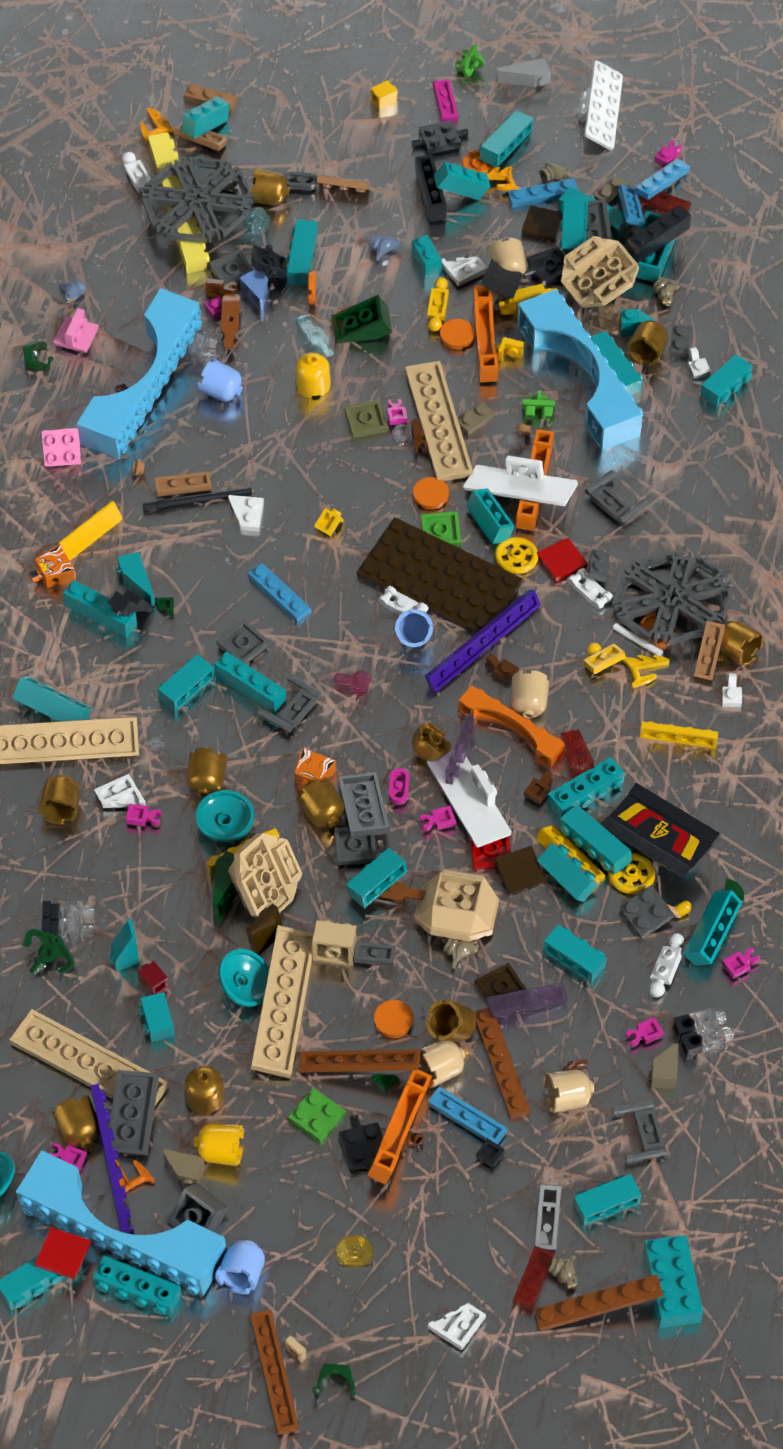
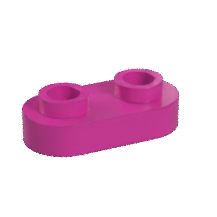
(399, 788)

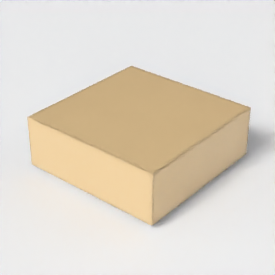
(295, 1349)

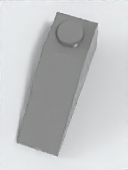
(527, 73)
(548, 1216)

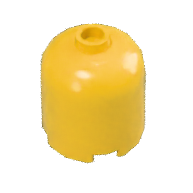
(312, 375)
(220, 1144)

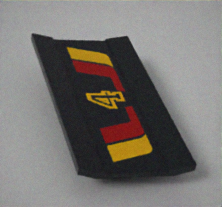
(661, 831)

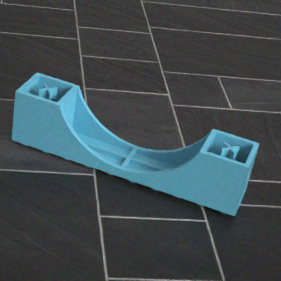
(552, 327)
(113, 419)
(181, 1255)

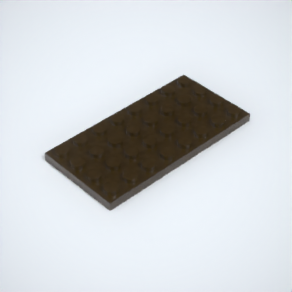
(439, 575)

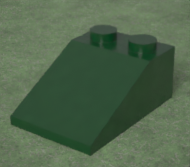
(362, 321)
(224, 888)

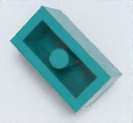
(426, 256)
(157, 1017)

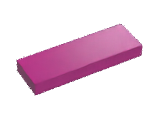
(445, 100)

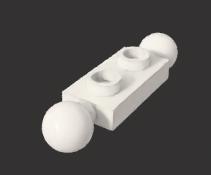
(135, 171)
(666, 965)

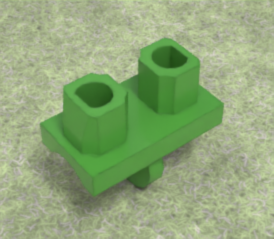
(471, 61)
(538, 403)

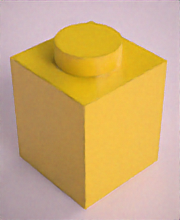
(384, 95)

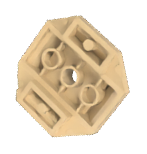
(595, 259)
(265, 873)
(457, 906)

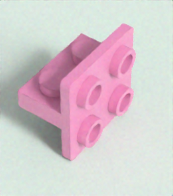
(76, 332)
(61, 447)

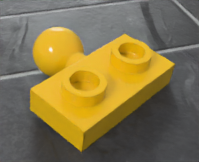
(602, 659)

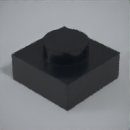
(490, 1153)

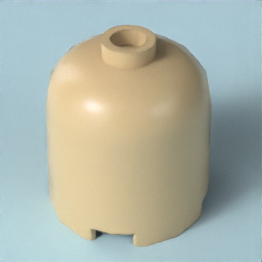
(509, 254)
(529, 693)
(441, 1061)
(567, 1090)

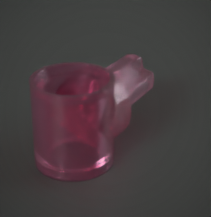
(358, 682)

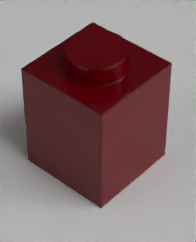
(153, 978)

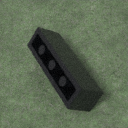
(432, 196)
(658, 233)

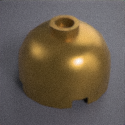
(429, 742)

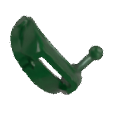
(31, 361)
(332, 1369)

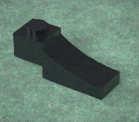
(128, 603)

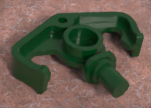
(50, 949)

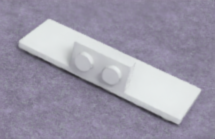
(601, 105)
(522, 480)
(472, 801)

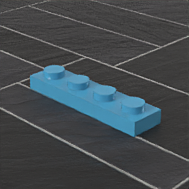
(662, 179)
(540, 193)
(631, 206)
(279, 592)
(467, 1116)

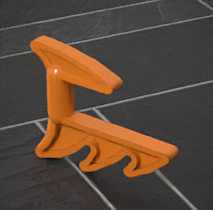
(144, 1176)

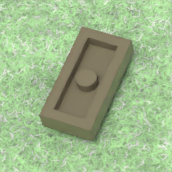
(610, 190)
(475, 418)

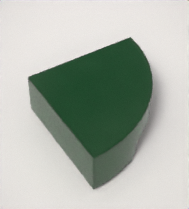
(165, 605)
(735, 887)
(385, 1082)

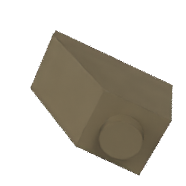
(664, 1069)
(184, 1167)

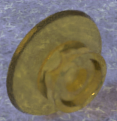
(354, 1257)

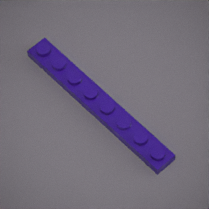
(482, 640)
(111, 1155)

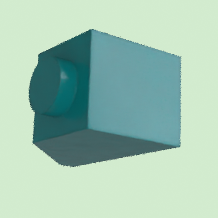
(630, 320)

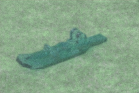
(311, 329)

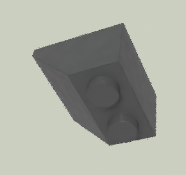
(198, 1207)

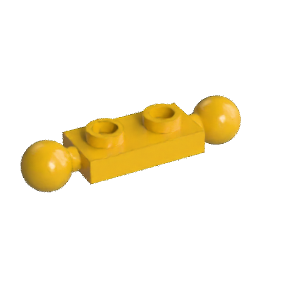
(438, 304)

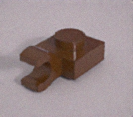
(216, 288)
(417, 435)
(502, 670)
(539, 789)

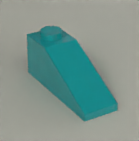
(134, 576)
(124, 948)

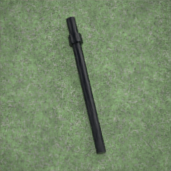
(162, 503)

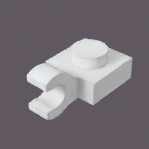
(697, 366)
(732, 695)

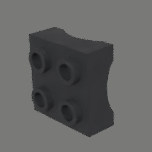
(501, 280)

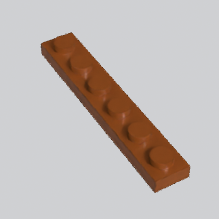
(359, 1060)
(501, 1064)
(599, 1302)
(274, 1372)

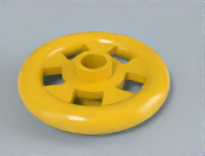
(508, 565)
(628, 887)

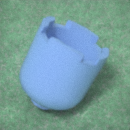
(220, 381)
(414, 628)
(241, 1267)

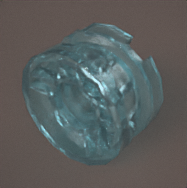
(257, 221)

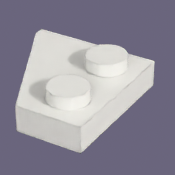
(464, 269)
(247, 511)
(119, 793)
(458, 1325)

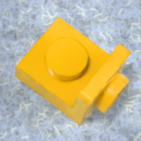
(510, 347)
(328, 521)

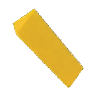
(91, 530)
(552, 834)

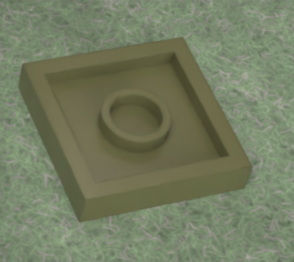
(366, 419)

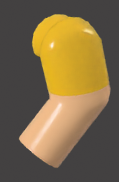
(681, 909)

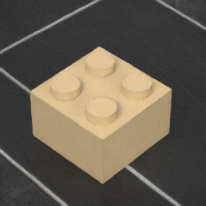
(334, 943)

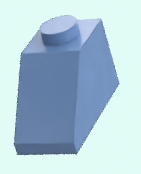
(255, 287)

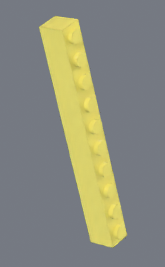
(192, 253)

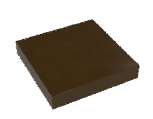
(542, 223)
(520, 870)
(263, 929)
(499, 982)

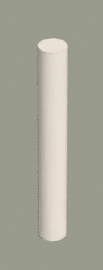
(638, 640)

